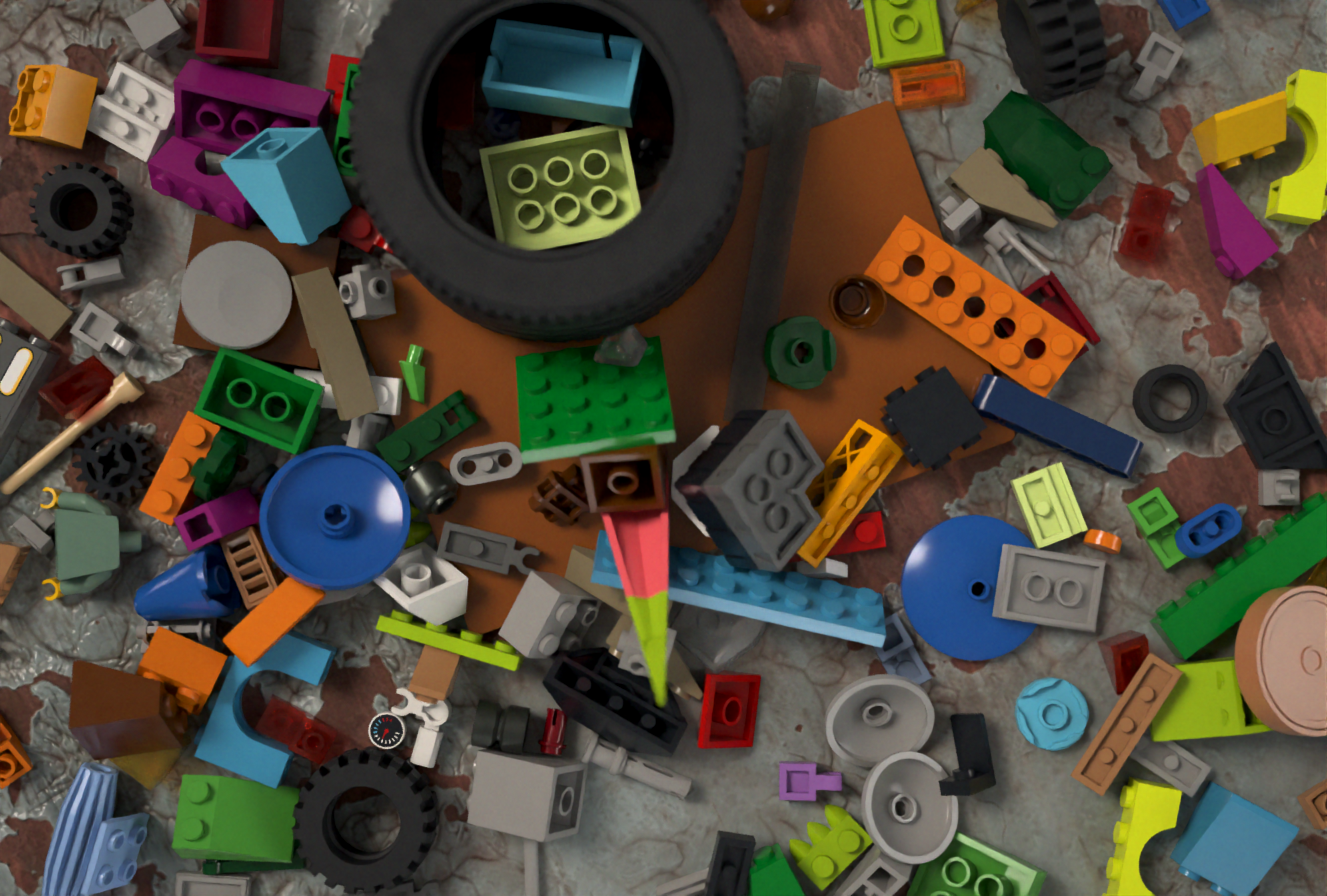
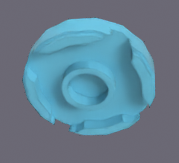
(1051, 713)

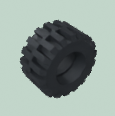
(53, 203)

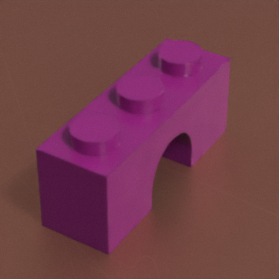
(182, 173)

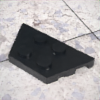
(1275, 416)

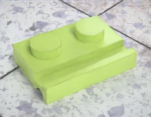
(1048, 505)

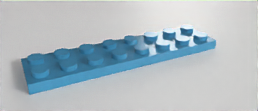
(762, 594)

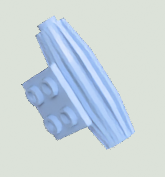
(88, 845)

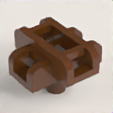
(563, 487)

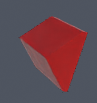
(728, 709)

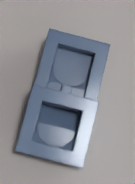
(899, 654)

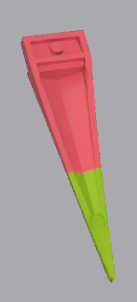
(642, 560)

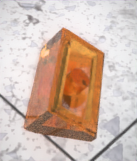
(928, 84)

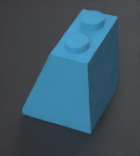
(1231, 842)

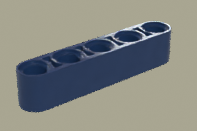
(1057, 426)

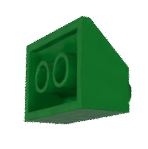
(261, 401)

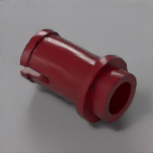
(554, 732)

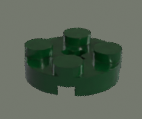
(780, 348)
(218, 468)

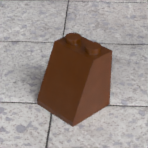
(626, 478)
(122, 713)

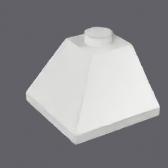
(426, 585)

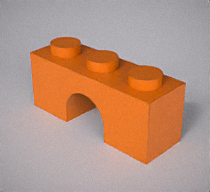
(172, 486)

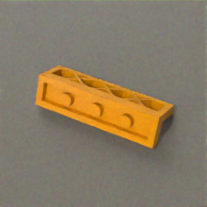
(849, 493)

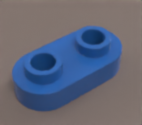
(1206, 532)

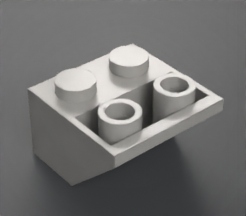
(549, 616)

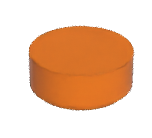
(1102, 541)

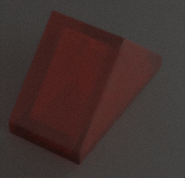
(78, 388)
(1123, 657)

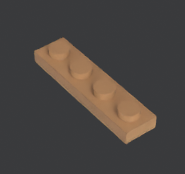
(1126, 723)

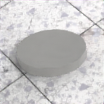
(236, 295)

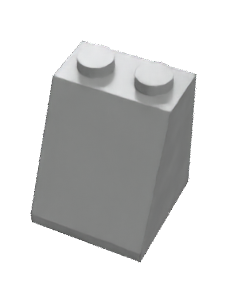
(527, 794)

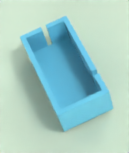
(564, 73)

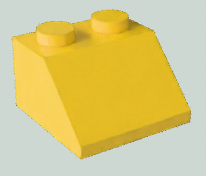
(1242, 132)

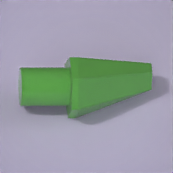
(414, 373)

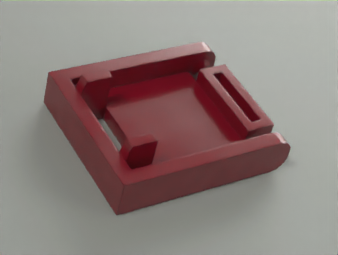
(1060, 306)

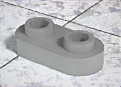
(487, 463)

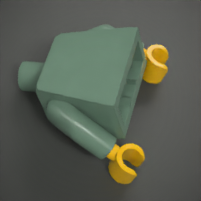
(85, 542)

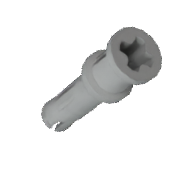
(621, 761)

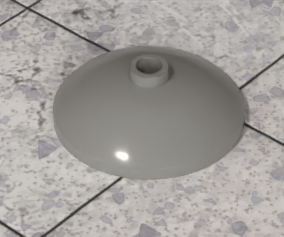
(870, 733)
(924, 817)

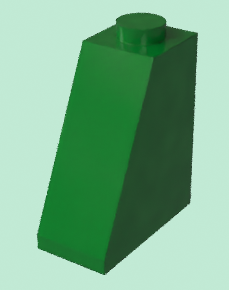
(772, 874)

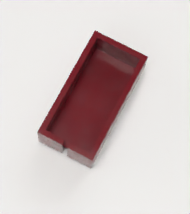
(240, 32)

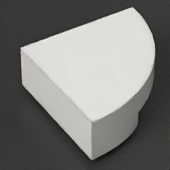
(826, 569)

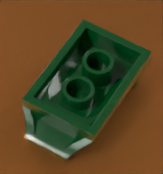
(1044, 152)

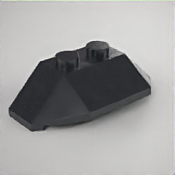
(615, 702)

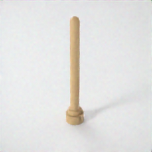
(125, 389)

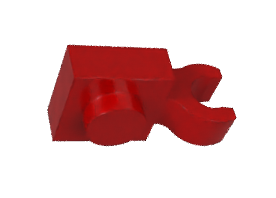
(336, 80)
(361, 232)

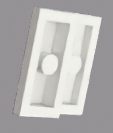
(133, 112)

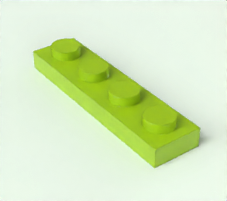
(465, 644)

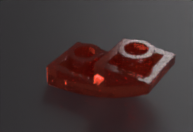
(1144, 222)
(297, 729)

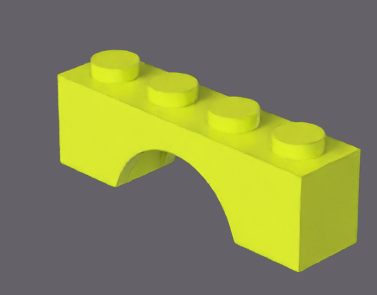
(1302, 195)
(1146, 811)

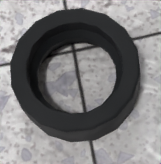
(1197, 391)

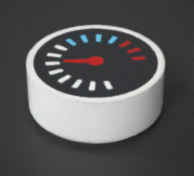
(387, 730)

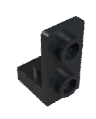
(973, 757)

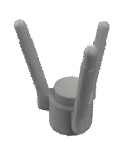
(1005, 237)

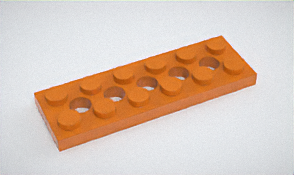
(975, 332)

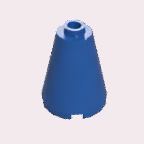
(191, 589)

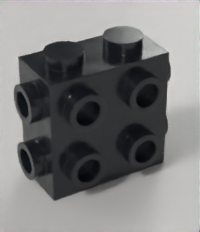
(931, 418)

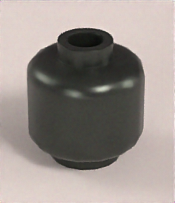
(430, 487)

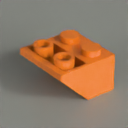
(182, 667)

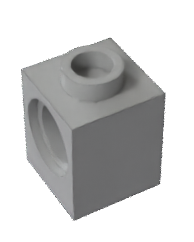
(158, 27)

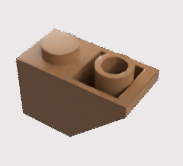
(435, 674)

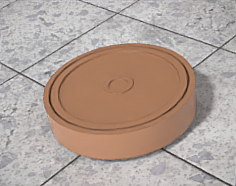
(1285, 659)

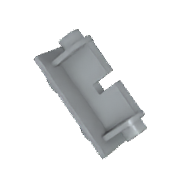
(198, 630)

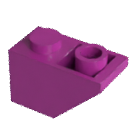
(218, 519)

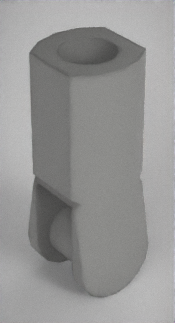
(95, 272)

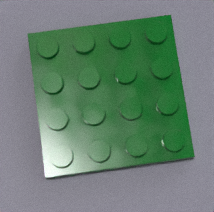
(591, 407)

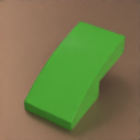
(1158, 526)

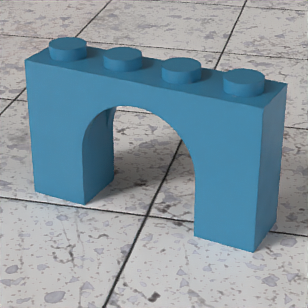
(228, 736)

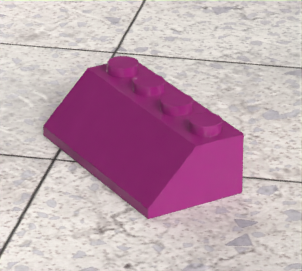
(229, 107)

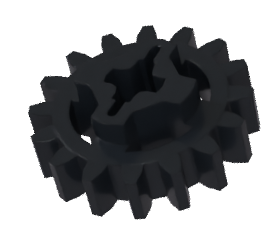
(120, 449)

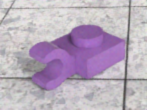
(800, 781)

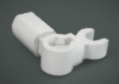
(430, 734)

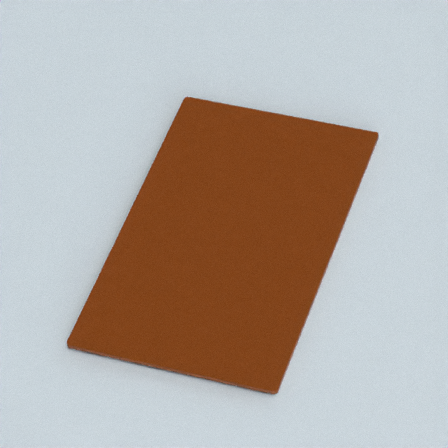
(850, 200)

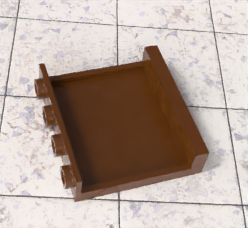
(291, 342)

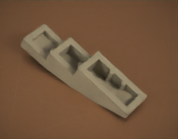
(335, 343)

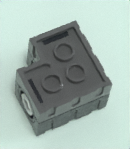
(753, 489)

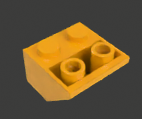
(53, 105)

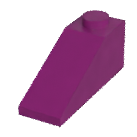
(1231, 228)

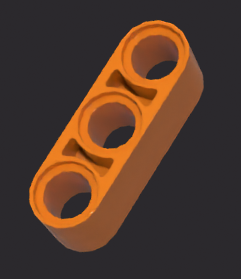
(272, 620)

